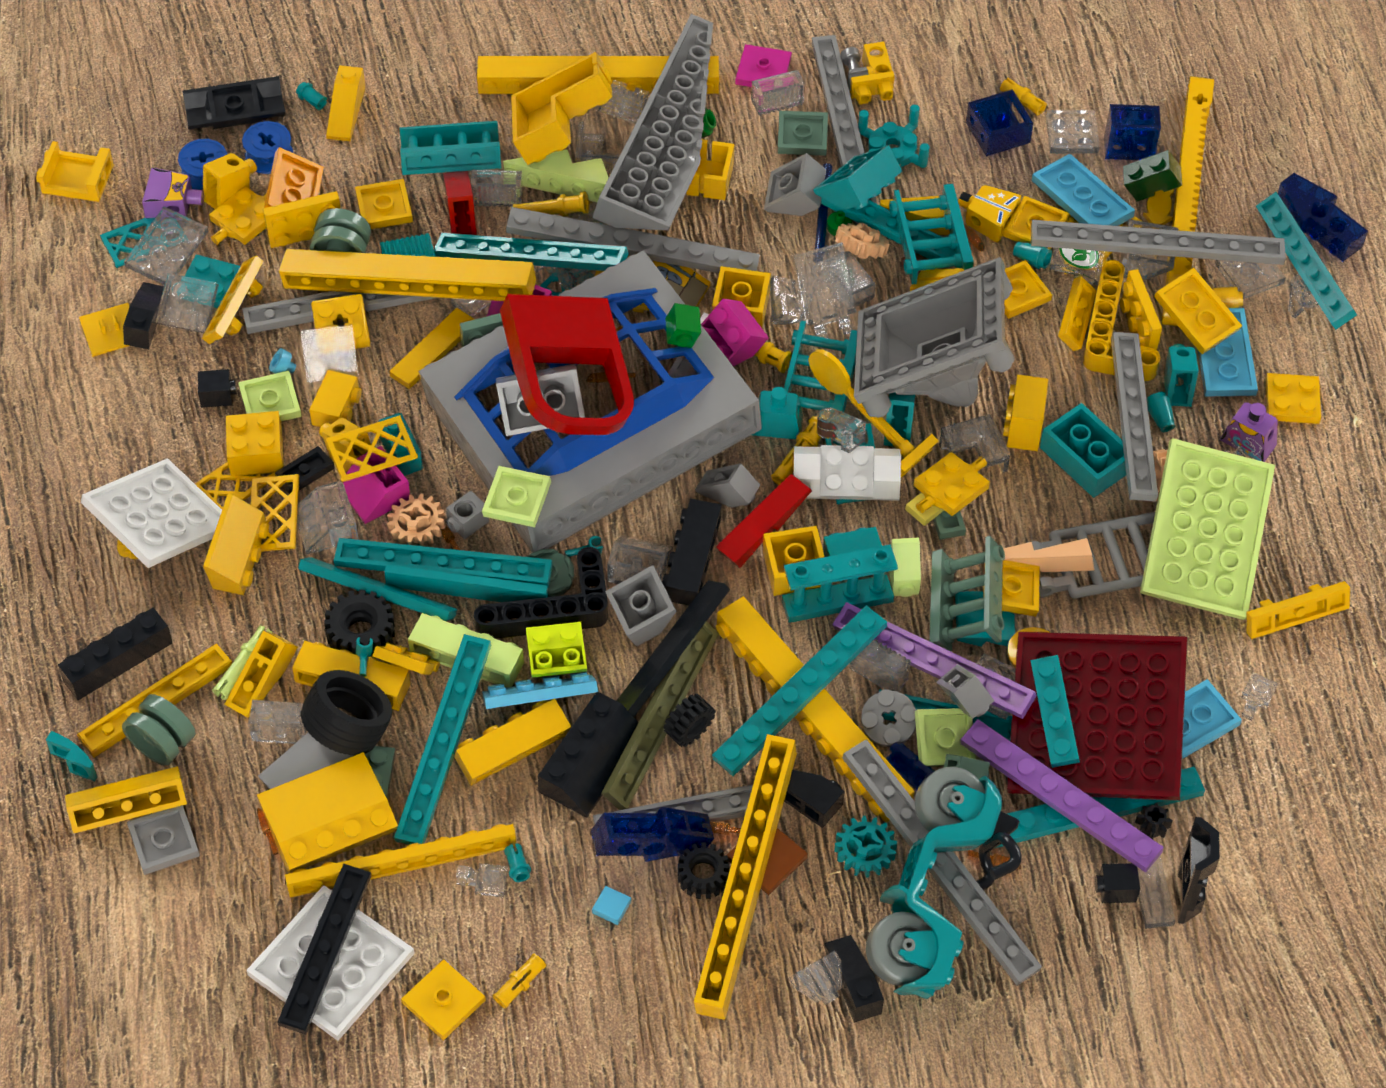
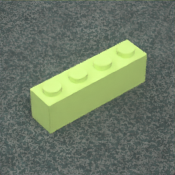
(442, 642)

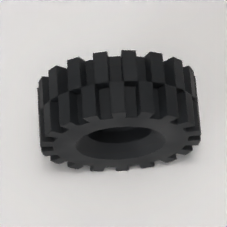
(359, 609)

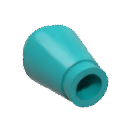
(1036, 256)
(1161, 411)

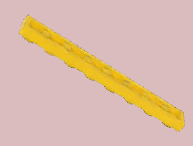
(406, 859)

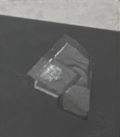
(785, 301)

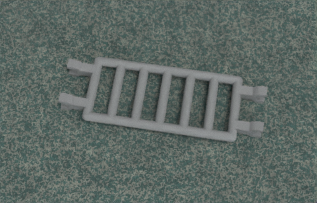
(1067, 581)

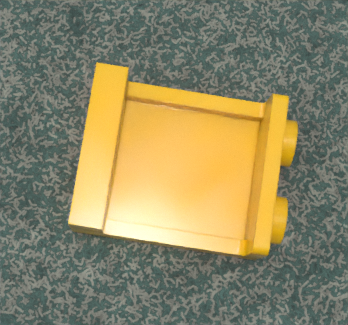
(74, 173)

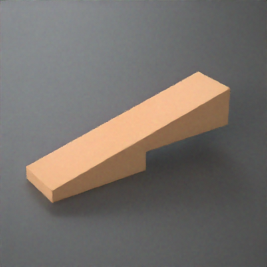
(1057, 558)

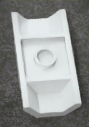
(857, 475)

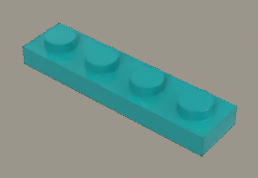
(1055, 711)

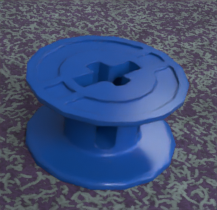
(263, 141)
(195, 155)

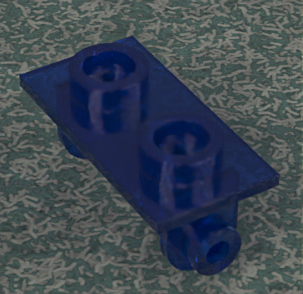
(908, 765)

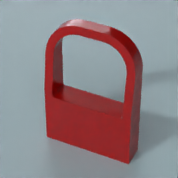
(565, 333)

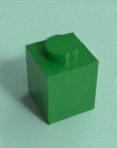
(683, 325)

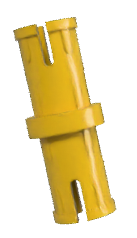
(1025, 96)
(506, 994)

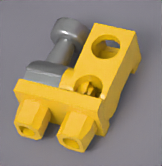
(874, 77)

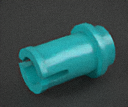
(307, 92)
(519, 869)

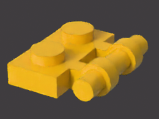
(410, 660)

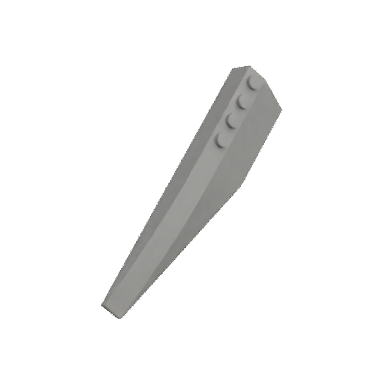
(665, 142)

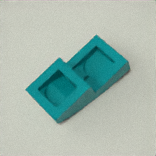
(75, 757)

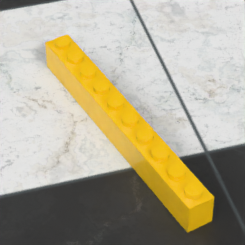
(516, 73)
(406, 275)
(777, 664)
(745, 878)

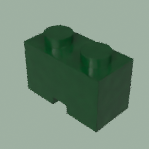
(1151, 175)

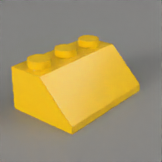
(235, 546)

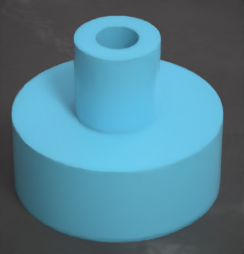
(282, 362)

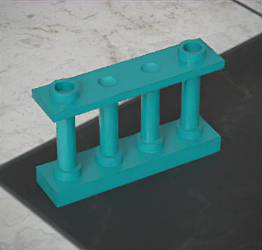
(450, 147)
(952, 220)
(847, 347)
(831, 598)

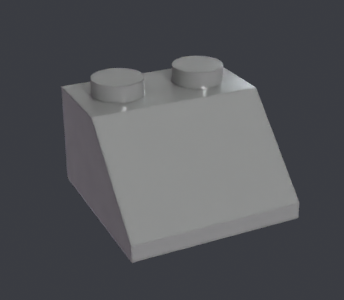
(792, 187)
(642, 605)

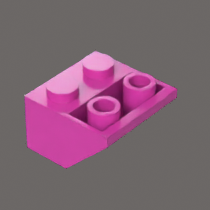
(734, 331)
(378, 491)

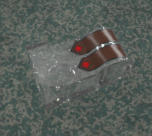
(841, 428)

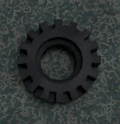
(689, 720)
(708, 856)

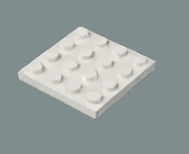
(155, 512)
(363, 969)

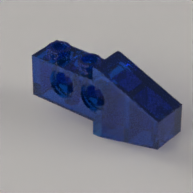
(1320, 217)
(651, 834)

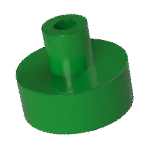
(835, 220)

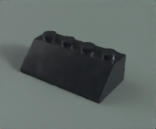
(587, 755)

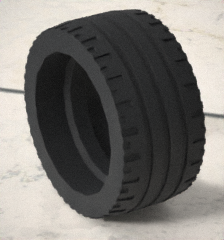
(336, 728)

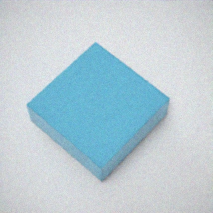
(611, 905)

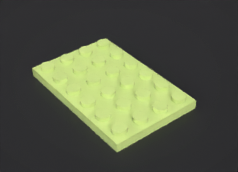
(1207, 529)

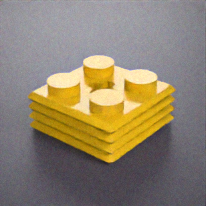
(350, 309)

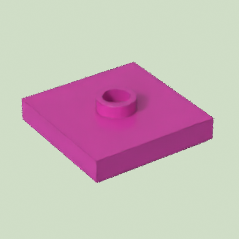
(761, 63)

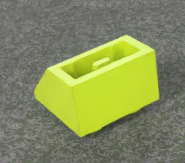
(556, 649)

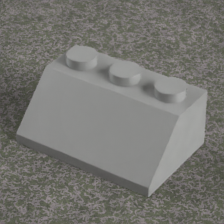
(559, 389)

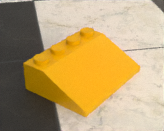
(327, 812)

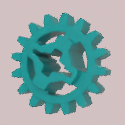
(870, 858)

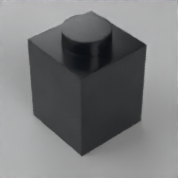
(216, 388)
(1118, 883)

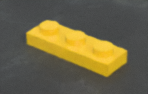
(1077, 313)

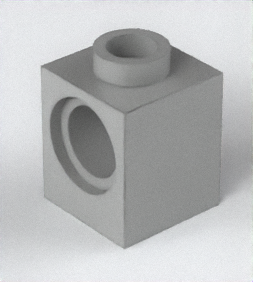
(469, 506)

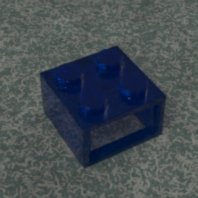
(996, 125)
(1130, 128)

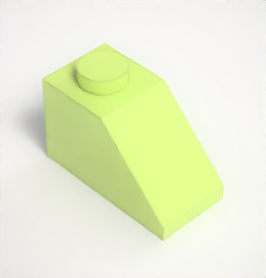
(907, 578)

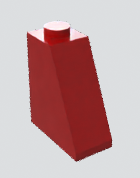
(460, 202)

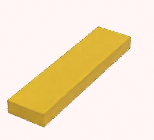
(430, 349)

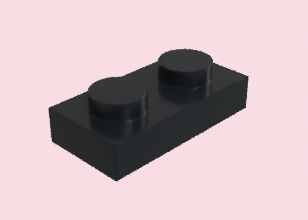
(309, 467)

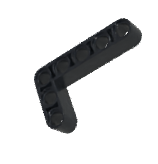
(552, 607)

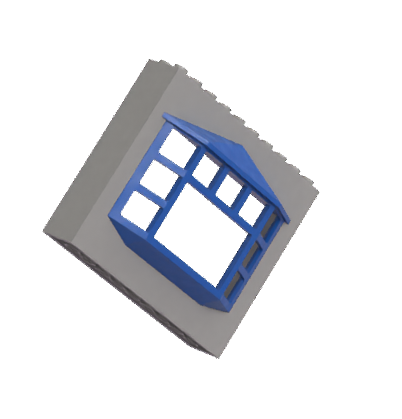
(598, 474)

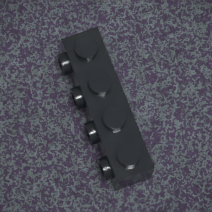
(693, 550)
(115, 653)

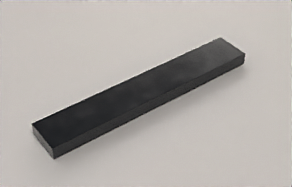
(672, 646)
(324, 949)

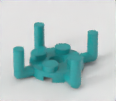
(897, 135)

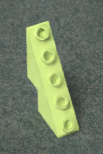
(561, 176)

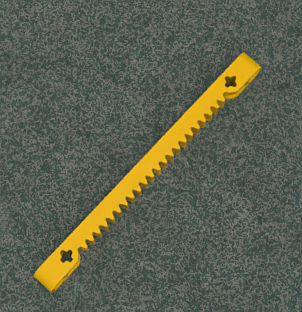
(1196, 113)

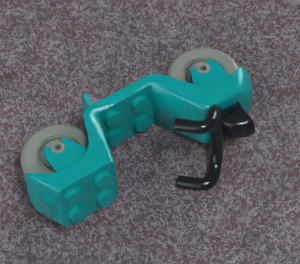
(916, 942)

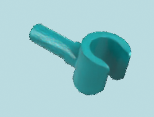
(593, 541)
(363, 652)

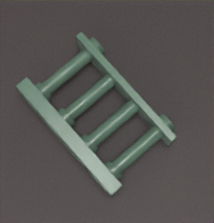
(944, 589)

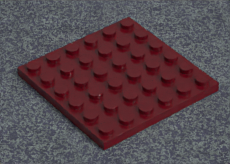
(1122, 707)

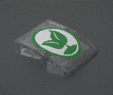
(1078, 262)

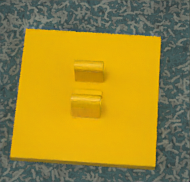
(105, 329)

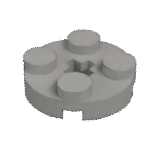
(886, 702)

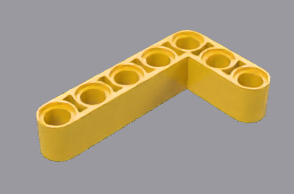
(1098, 349)

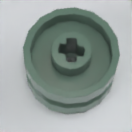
(341, 232)
(158, 729)

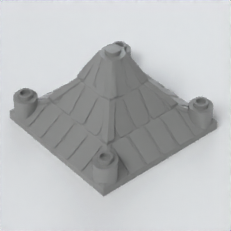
(934, 340)

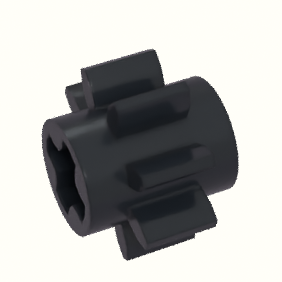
(1150, 814)

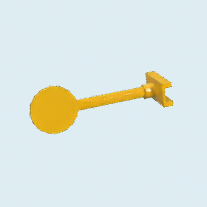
(835, 378)

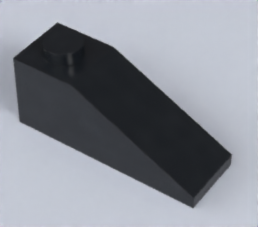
(142, 315)
(814, 796)
(858, 980)

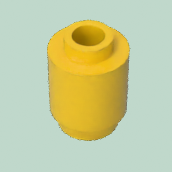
(1230, 296)

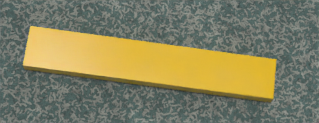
(172, 687)

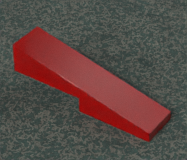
(766, 517)

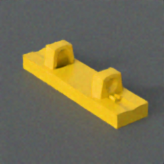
(242, 284)
(1298, 609)

